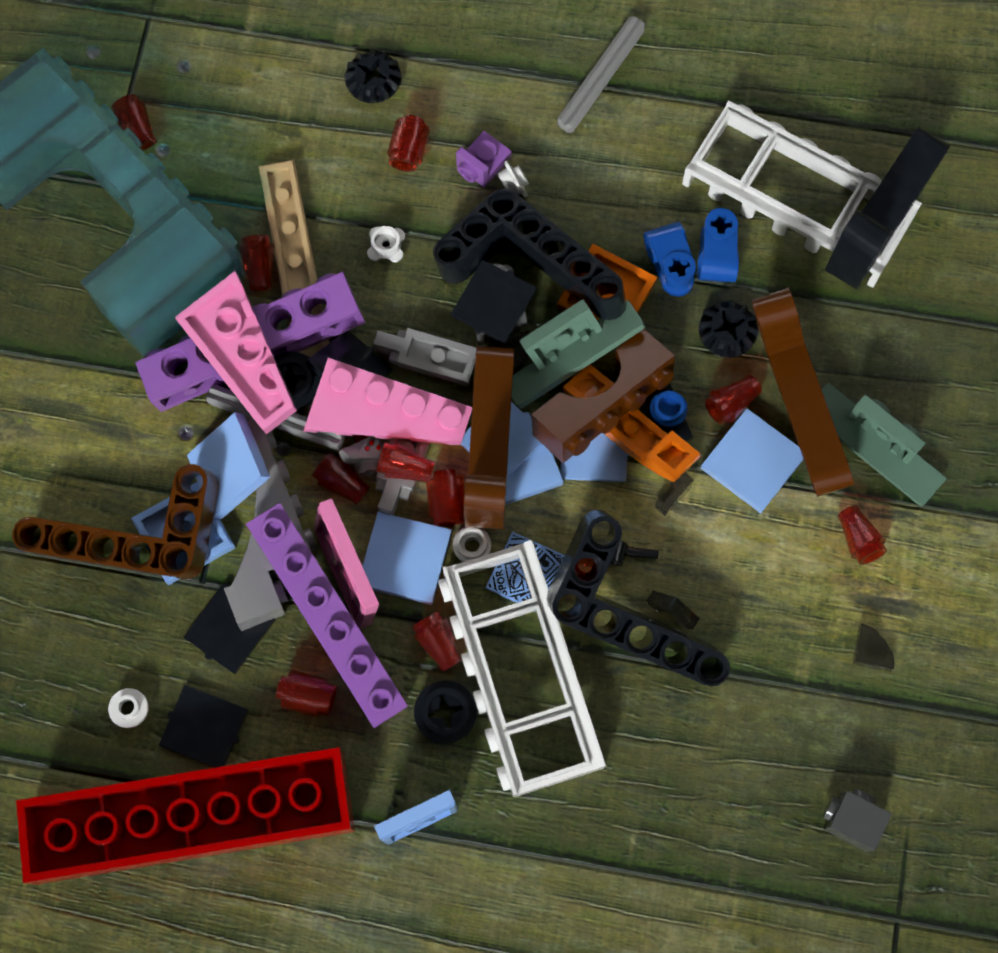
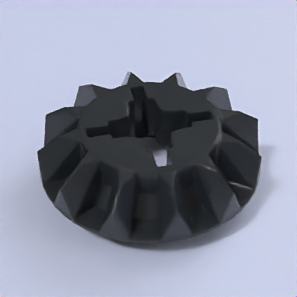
(378, 88)
(721, 342)
(306, 389)
(429, 703)

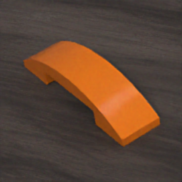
(635, 433)

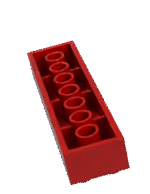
(184, 816)

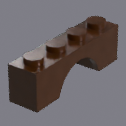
(571, 423)

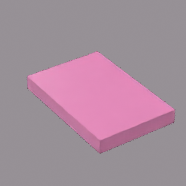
(345, 564)

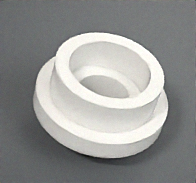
(467, 534)
(139, 712)

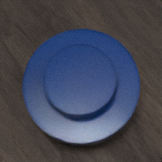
(668, 409)

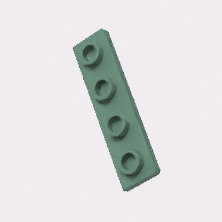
(567, 347)
(883, 444)

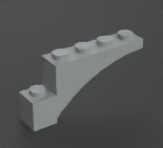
(253, 593)

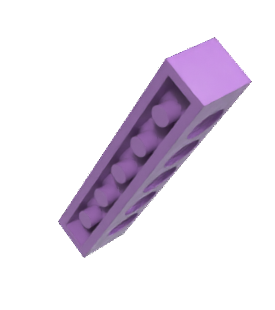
(306, 330)
(326, 615)

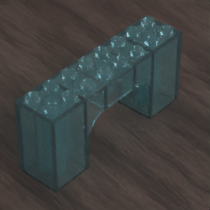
(174, 247)

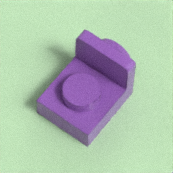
(482, 159)

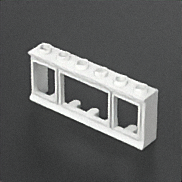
(804, 152)
(486, 698)

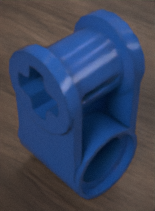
(718, 252)
(670, 254)

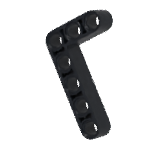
(875, 225)
(537, 247)
(623, 619)

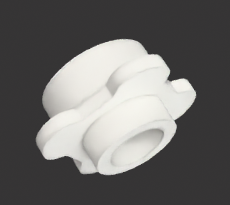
(514, 179)
(386, 234)

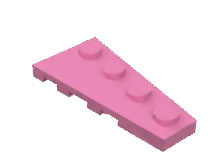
(236, 347)
(373, 405)

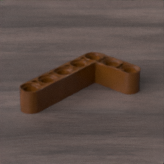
(801, 392)
(489, 438)
(128, 545)

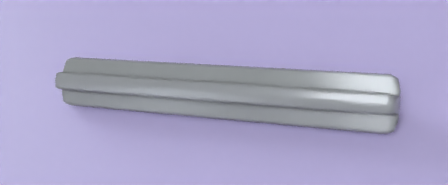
(601, 74)
(295, 424)

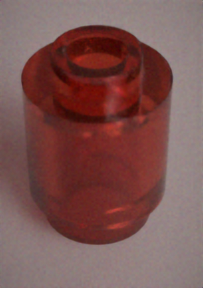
(408, 143)
(446, 498)
(306, 693)

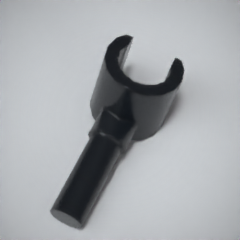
(625, 550)

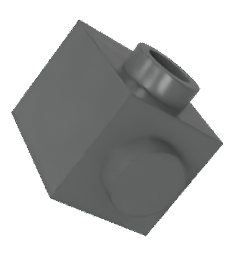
(856, 819)

